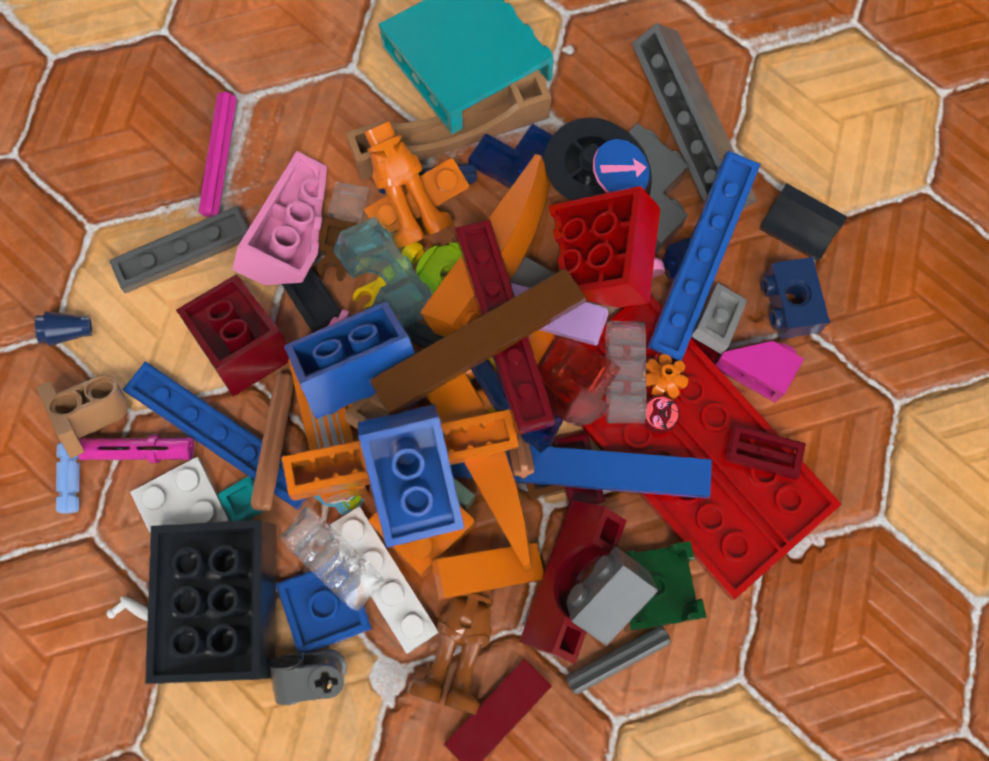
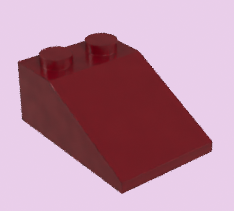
(235, 334)

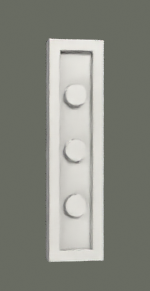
(394, 596)

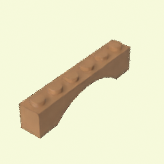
(502, 112)

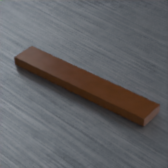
(477, 342)

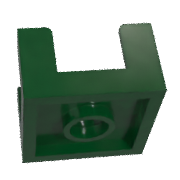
(675, 596)

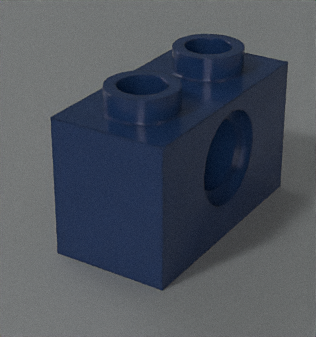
(800, 280)

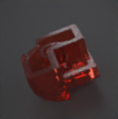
(575, 380)

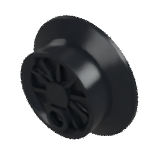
(571, 156)

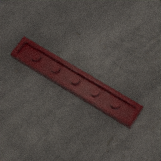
(517, 363)

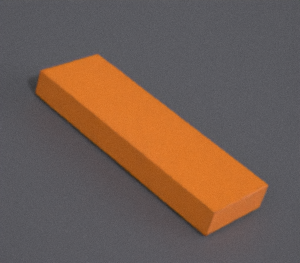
(484, 571)

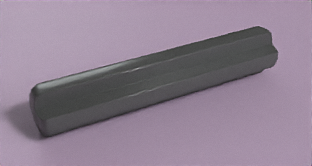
(618, 660)

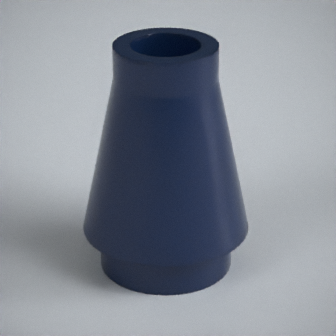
(61, 327)

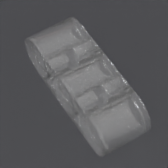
(627, 393)
(331, 559)

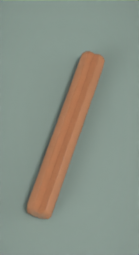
(272, 443)

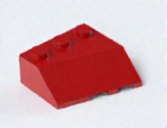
(609, 245)

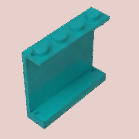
(462, 52)

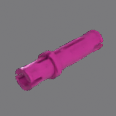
(177, 448)

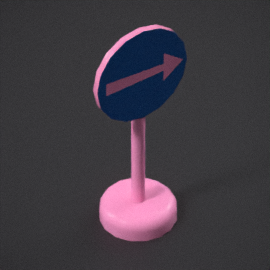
(620, 167)

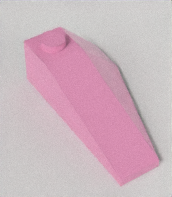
(287, 228)

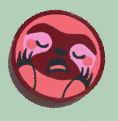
(661, 414)

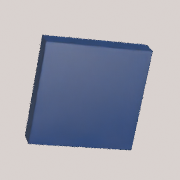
(318, 614)

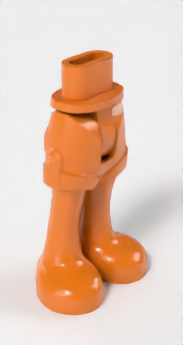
(393, 168)

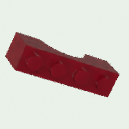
(584, 538)

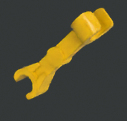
(412, 252)

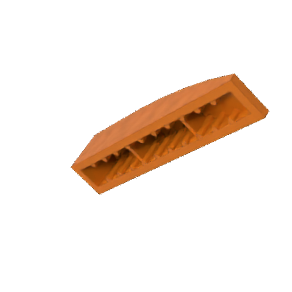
(514, 228)
(344, 465)
(491, 473)

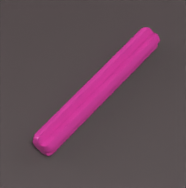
(217, 154)

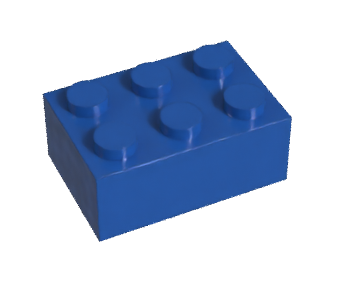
(343, 357)

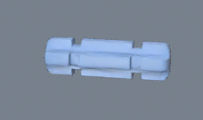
(67, 482)

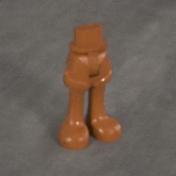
(465, 625)

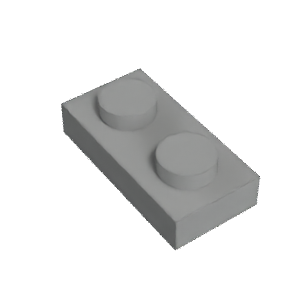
(719, 318)

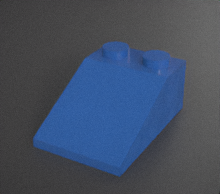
(410, 475)

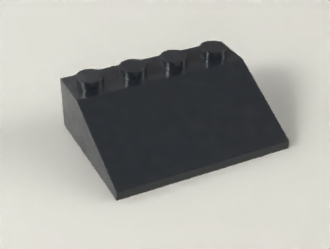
(211, 602)

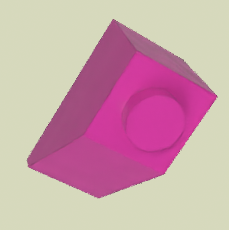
(762, 367)

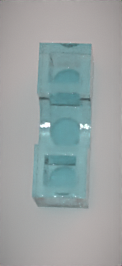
(371, 250)

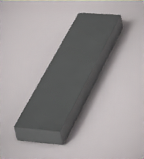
(179, 249)

